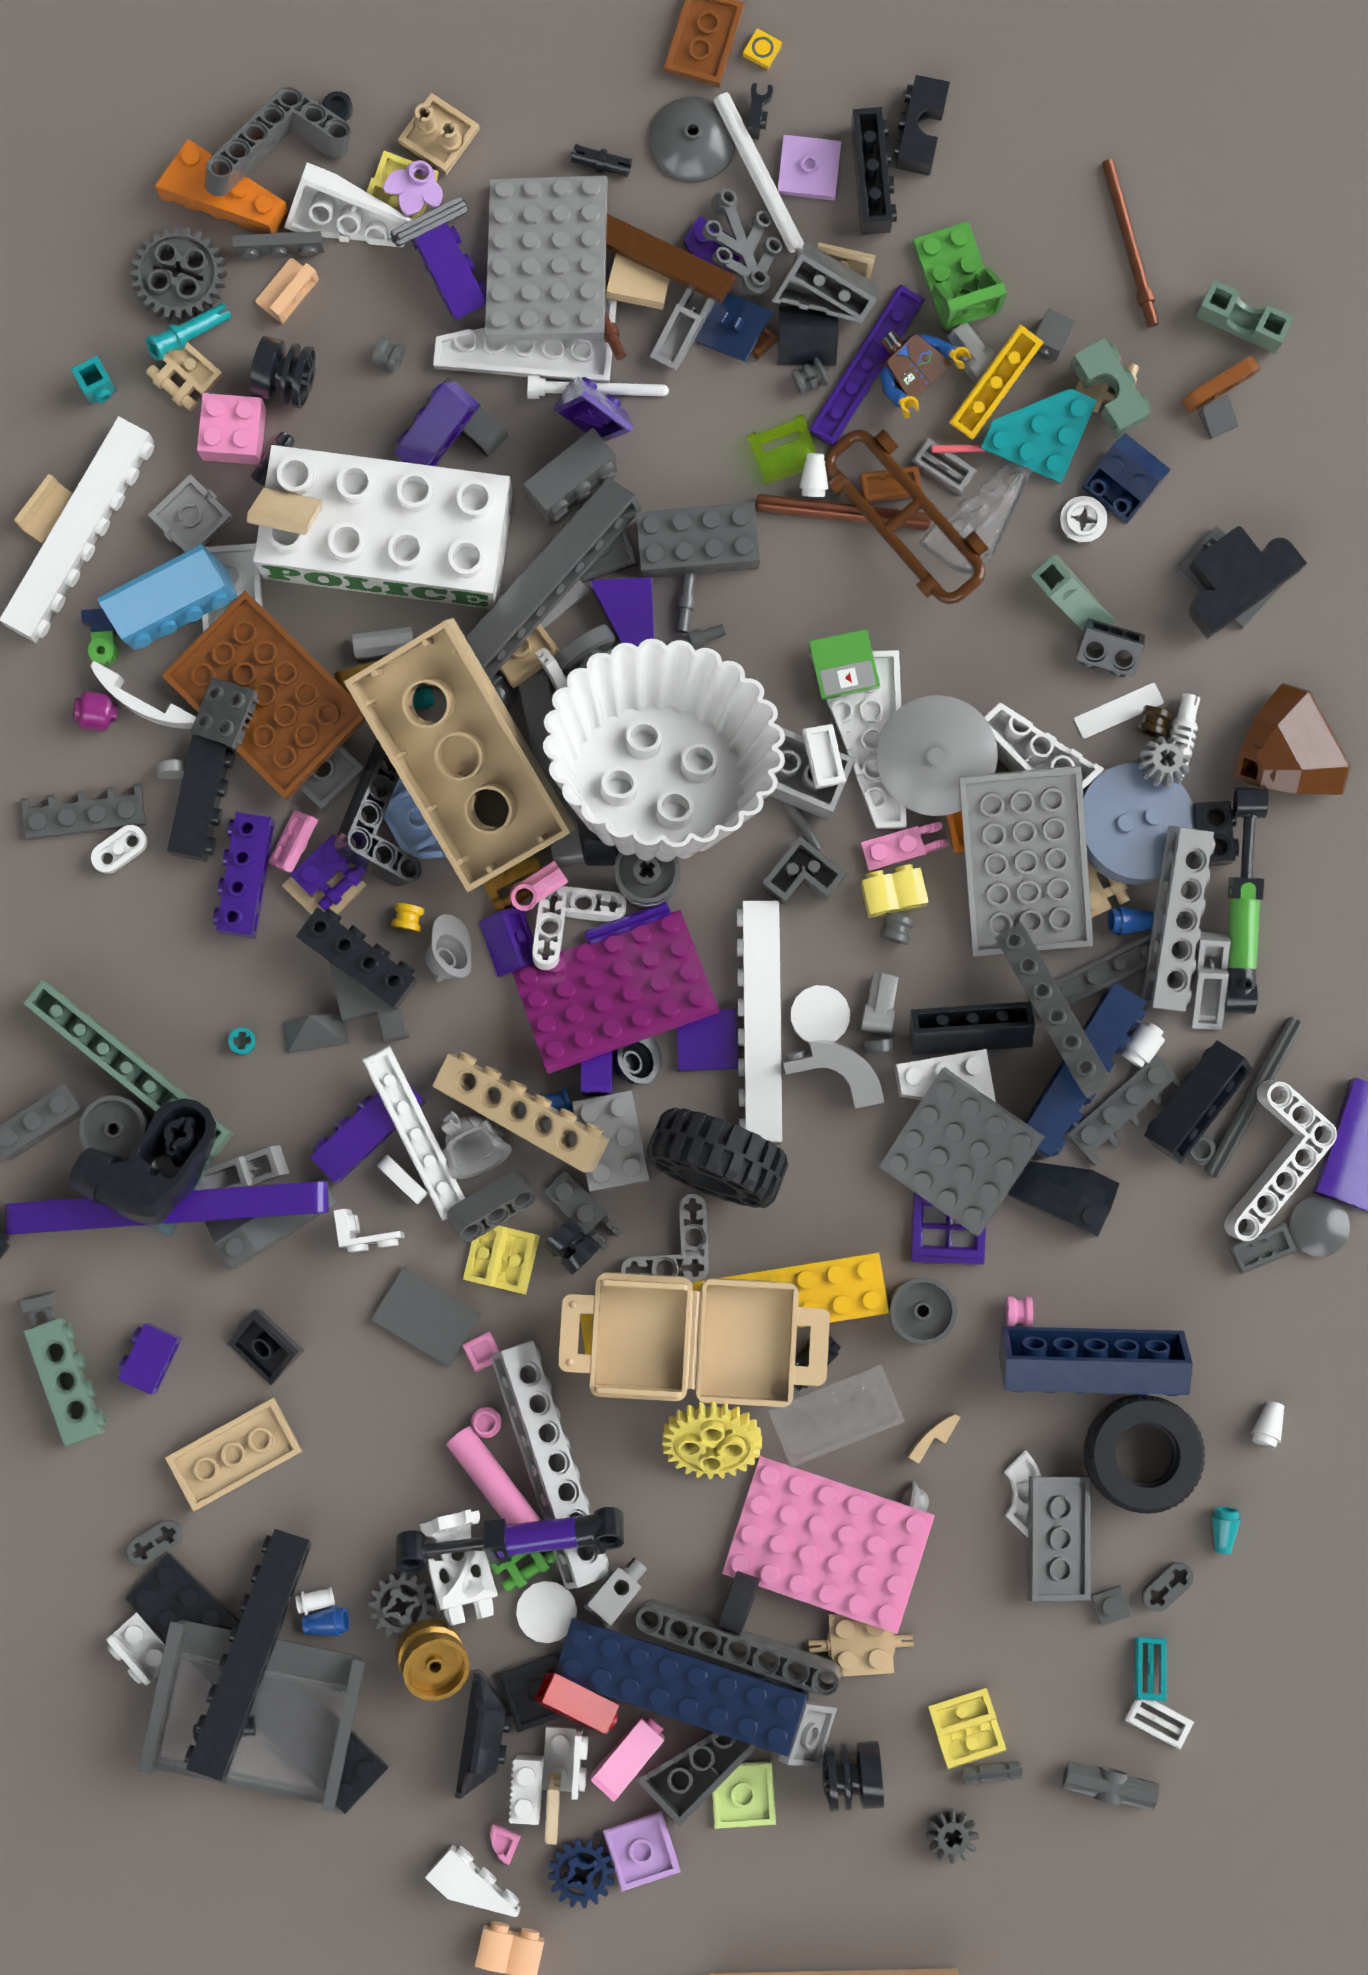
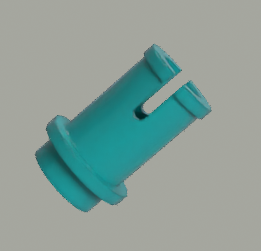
(423, 698)

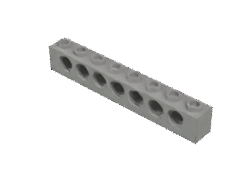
(536, 1454)

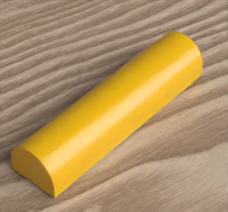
(996, 382)

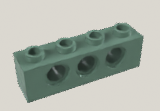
(50, 1371)

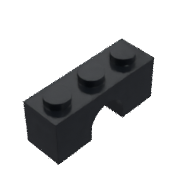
(926, 101)

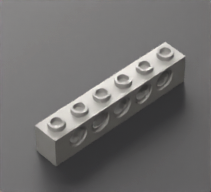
(1169, 904)

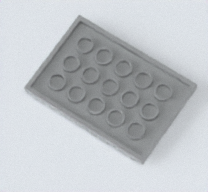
(546, 258)
(1026, 857)

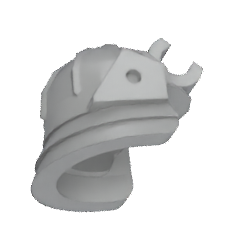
(473, 1145)

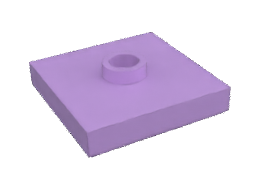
(809, 167)
(641, 1850)

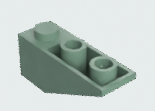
(1069, 592)

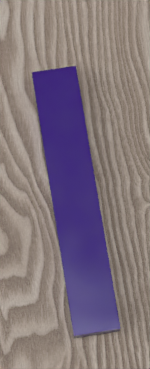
(864, 367)

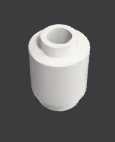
(1143, 1044)

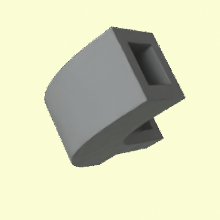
(859, 1075)

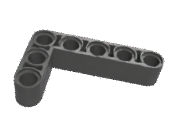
(282, 113)

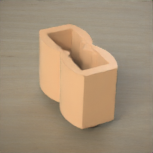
(509, 1950)

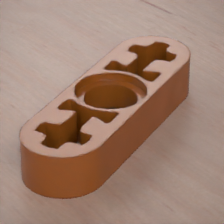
(1220, 384)

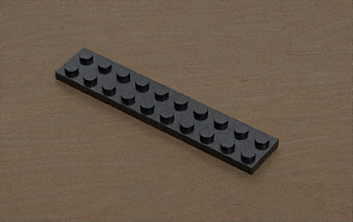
(176, 1594)

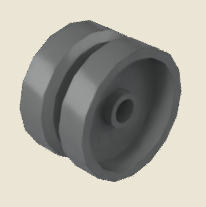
(578, 652)
(646, 891)
(103, 1116)
(940, 1311)

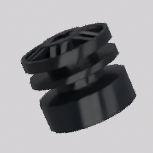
(276, 371)
(853, 1776)

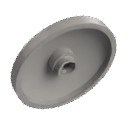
(929, 748)

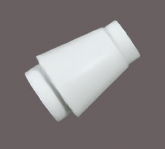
(814, 476)
(1268, 1427)

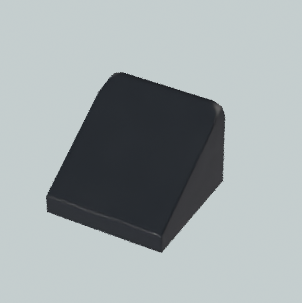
(599, 853)

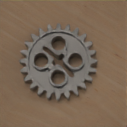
(171, 297)

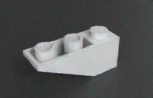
(465, 1883)

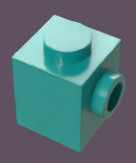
(94, 380)

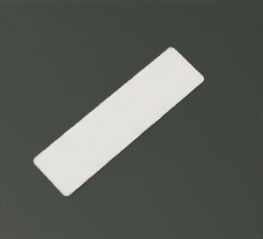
(1118, 710)

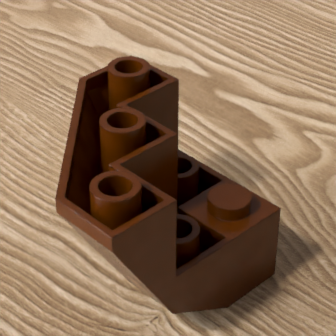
(1292, 747)

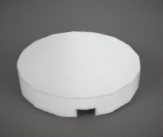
(820, 1014)
(546, 1611)

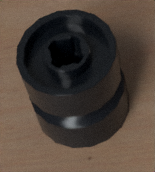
(560, 1241)

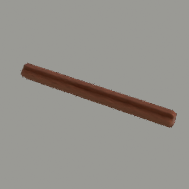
(832, 510)

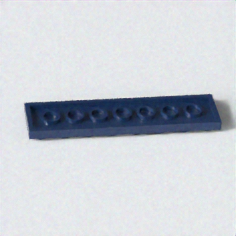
(681, 1686)

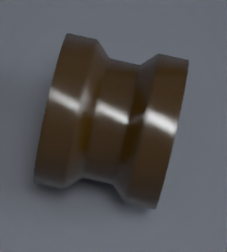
(1154, 721)

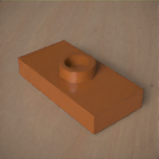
(883, 487)

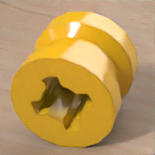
(407, 917)

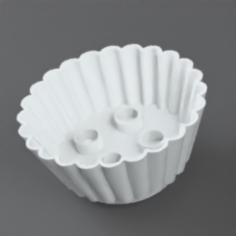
(663, 747)

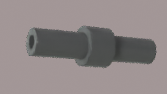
(685, 602)
(697, 637)

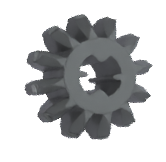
(954, 1846)

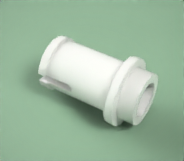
(315, 1600)

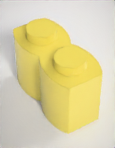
(894, 891)

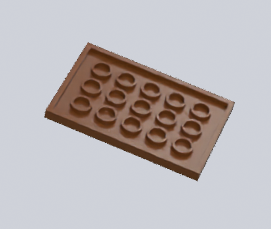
(300, 707)

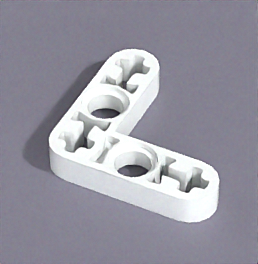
(566, 908)

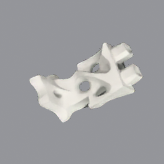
(462, 1586)

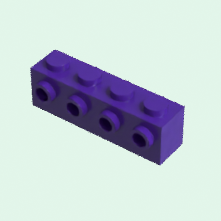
(244, 876)

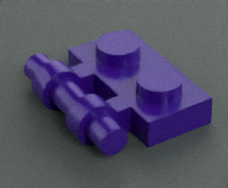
(321, 868)

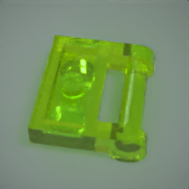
(785, 459)

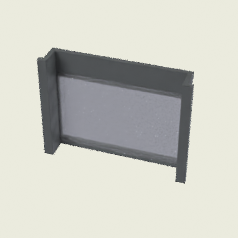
(299, 1713)

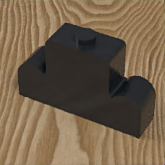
(1238, 577)

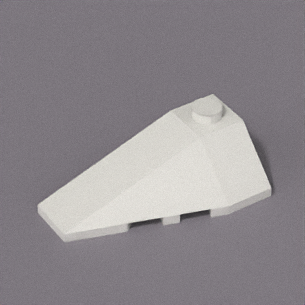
(341, 210)

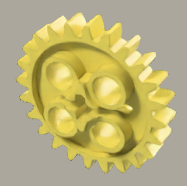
(712, 1440)

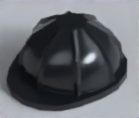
(638, 1061)

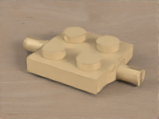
(860, 1646)

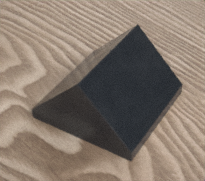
(806, 336)
(265, 1346)

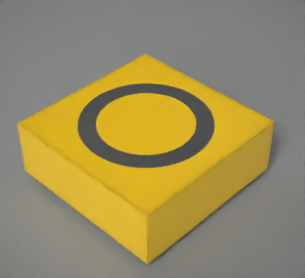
(762, 49)

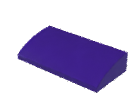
(1346, 1162)

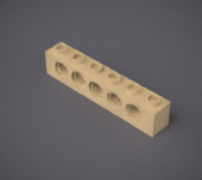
(454, 1082)

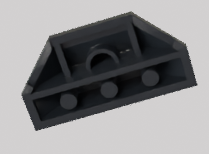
(482, 1735)

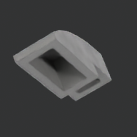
(682, 329)
(1210, 981)
(247, 1170)

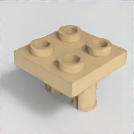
(438, 133)

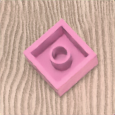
(231, 429)

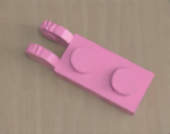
(900, 846)

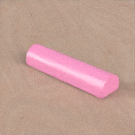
(491, 1478)

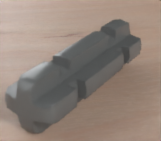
(992, 1772)

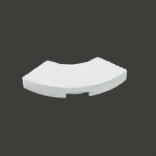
(1018, 1474)

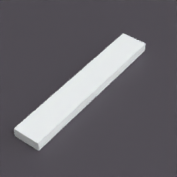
(413, 1129)

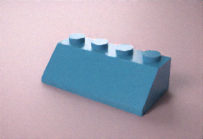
(168, 597)

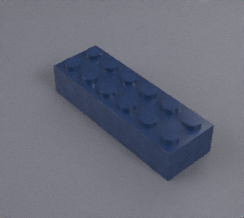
(1062, 1098)
(1095, 1361)

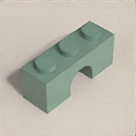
(1258, 326)
(1102, 365)

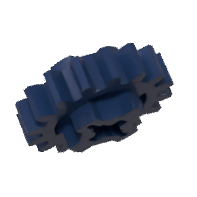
(593, 1865)

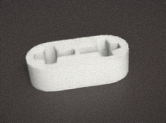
(402, 1179)

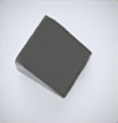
(1218, 417)

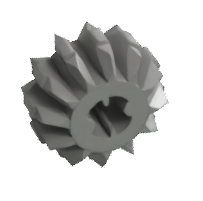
(1172, 770)

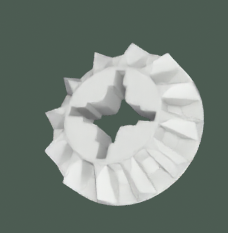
(1095, 513)

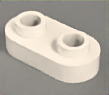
(118, 846)

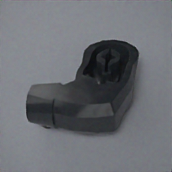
(159, 1169)

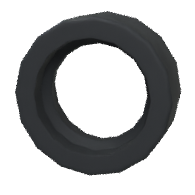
(738, 1602)

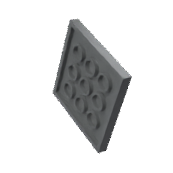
(961, 1151)

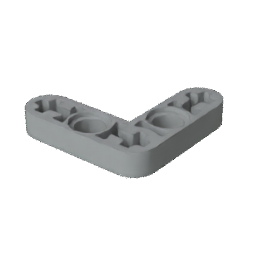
(688, 1252)

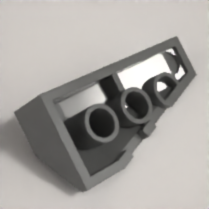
(246, 1238)

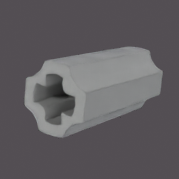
(380, 643)

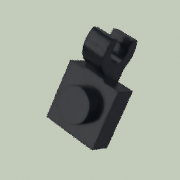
(758, 117)

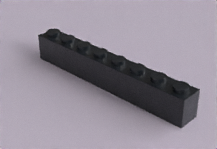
(249, 1656)

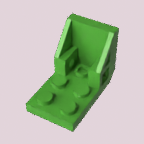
(957, 277)

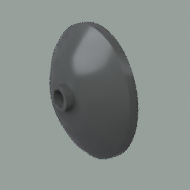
(686, 155)

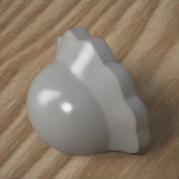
(915, 1497)

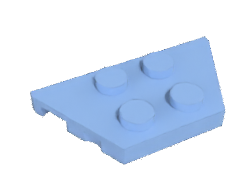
(410, 827)

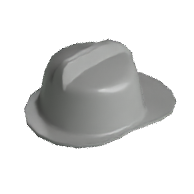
(449, 949)

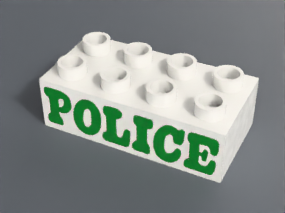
(390, 528)

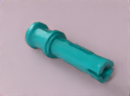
(177, 336)

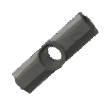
(1110, 1786)

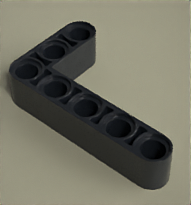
(365, 832)

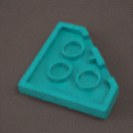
(1041, 433)

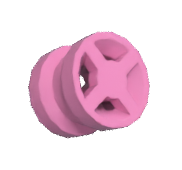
(1019, 1311)

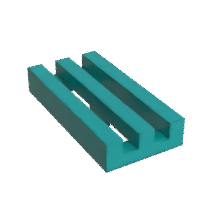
(1138, 1655)

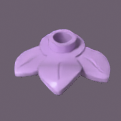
(412, 191)

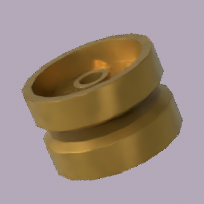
(432, 1660)

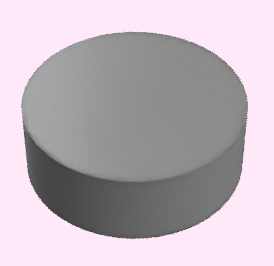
(171, 769)

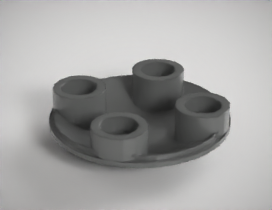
(1319, 1226)

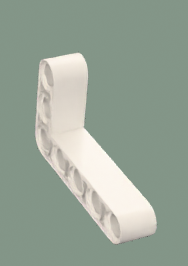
(1284, 1162)

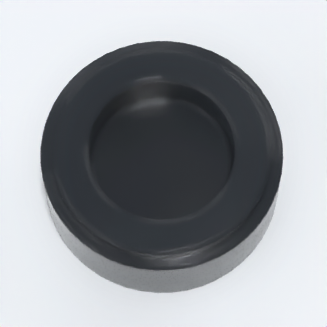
(339, 104)

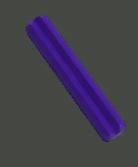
(627, 923)

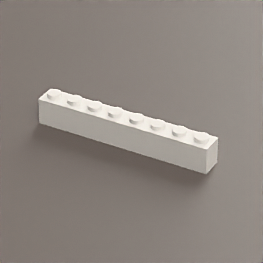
(77, 530)
(761, 1019)

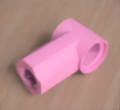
(540, 884)

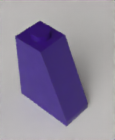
(627, 607)
(597, 1075)

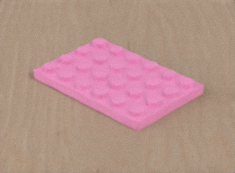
(829, 1544)

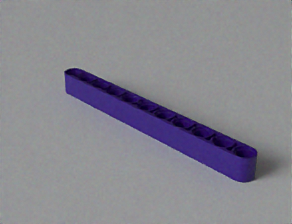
(196, 1207)

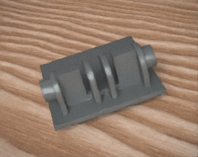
(225, 712)

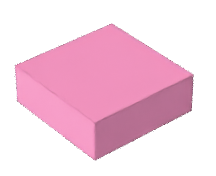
(479, 1351)

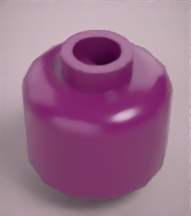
(94, 711)

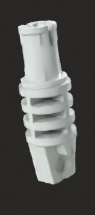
(1184, 725)

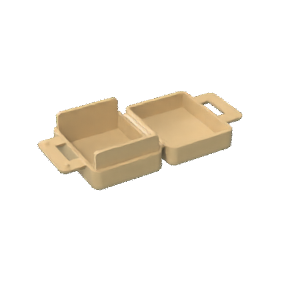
(723, 1341)

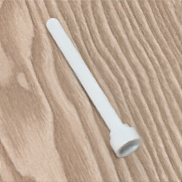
(538, 387)

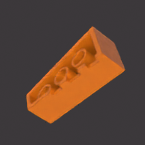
(245, 204)

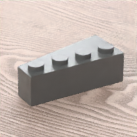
(694, 1774)

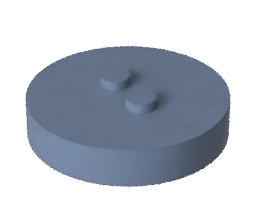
(1130, 823)

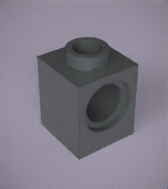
(1054, 333)

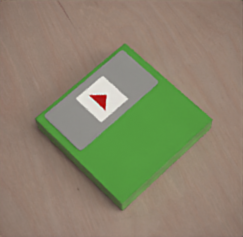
(844, 664)

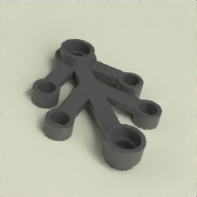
(742, 245)

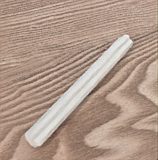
(758, 172)

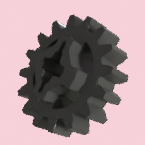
(397, 1591)

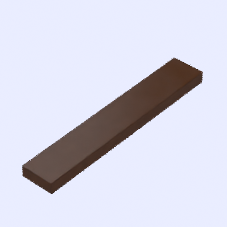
(668, 260)

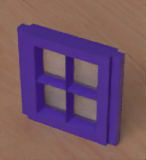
(941, 1238)

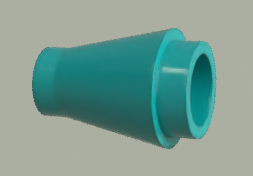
(1225, 1528)

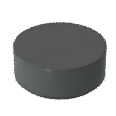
(879, 1045)

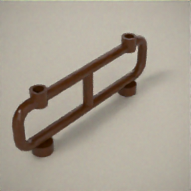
(970, 547)

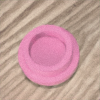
(486, 1422)

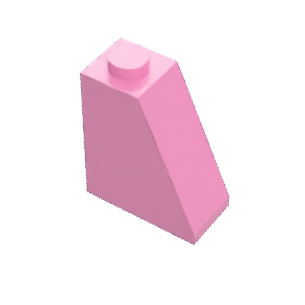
(627, 1757)

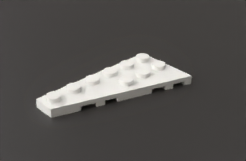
(548, 358)
(860, 723)

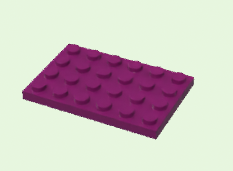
(615, 992)

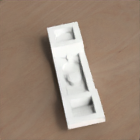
(174, 716)

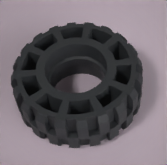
(717, 1157)

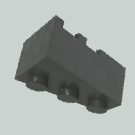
(826, 286)

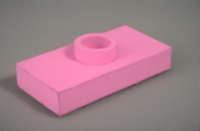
(293, 841)

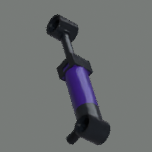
(500, 1541)

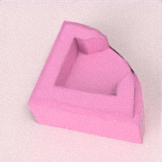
(504, 1842)

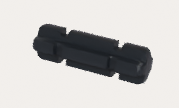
(260, 473)

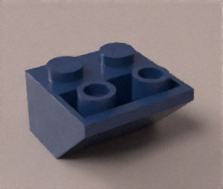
(1125, 478)

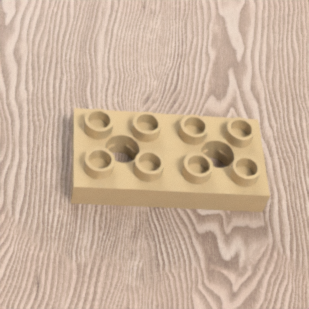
(460, 755)

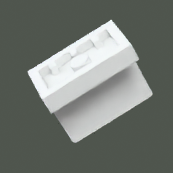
(348, 1225)
(563, 1755)

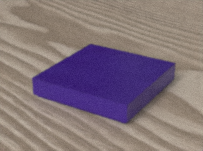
(709, 1043)

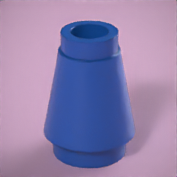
(1129, 920)
(327, 1622)

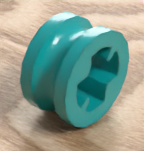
(248, 1047)

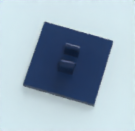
(734, 327)

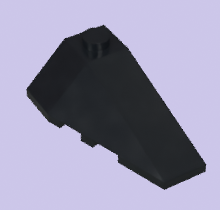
(1067, 1194)

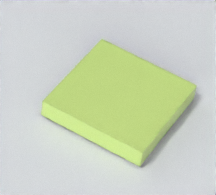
(746, 1797)

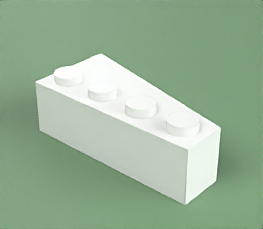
(1028, 748)

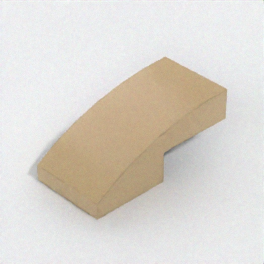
(940, 1430)

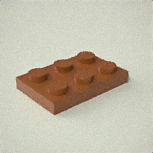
(704, 40)

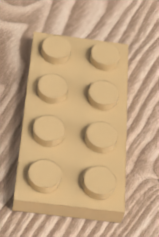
(233, 1454)

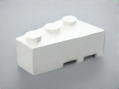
(917, 1076)

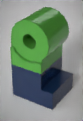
(103, 642)

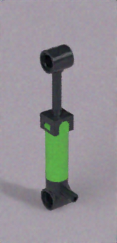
(1245, 907)

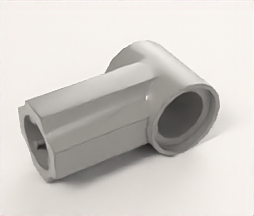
(980, 355)
(879, 1011)

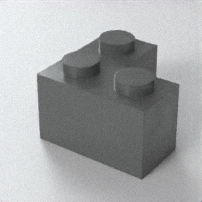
(799, 866)

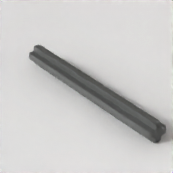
(1250, 1102)

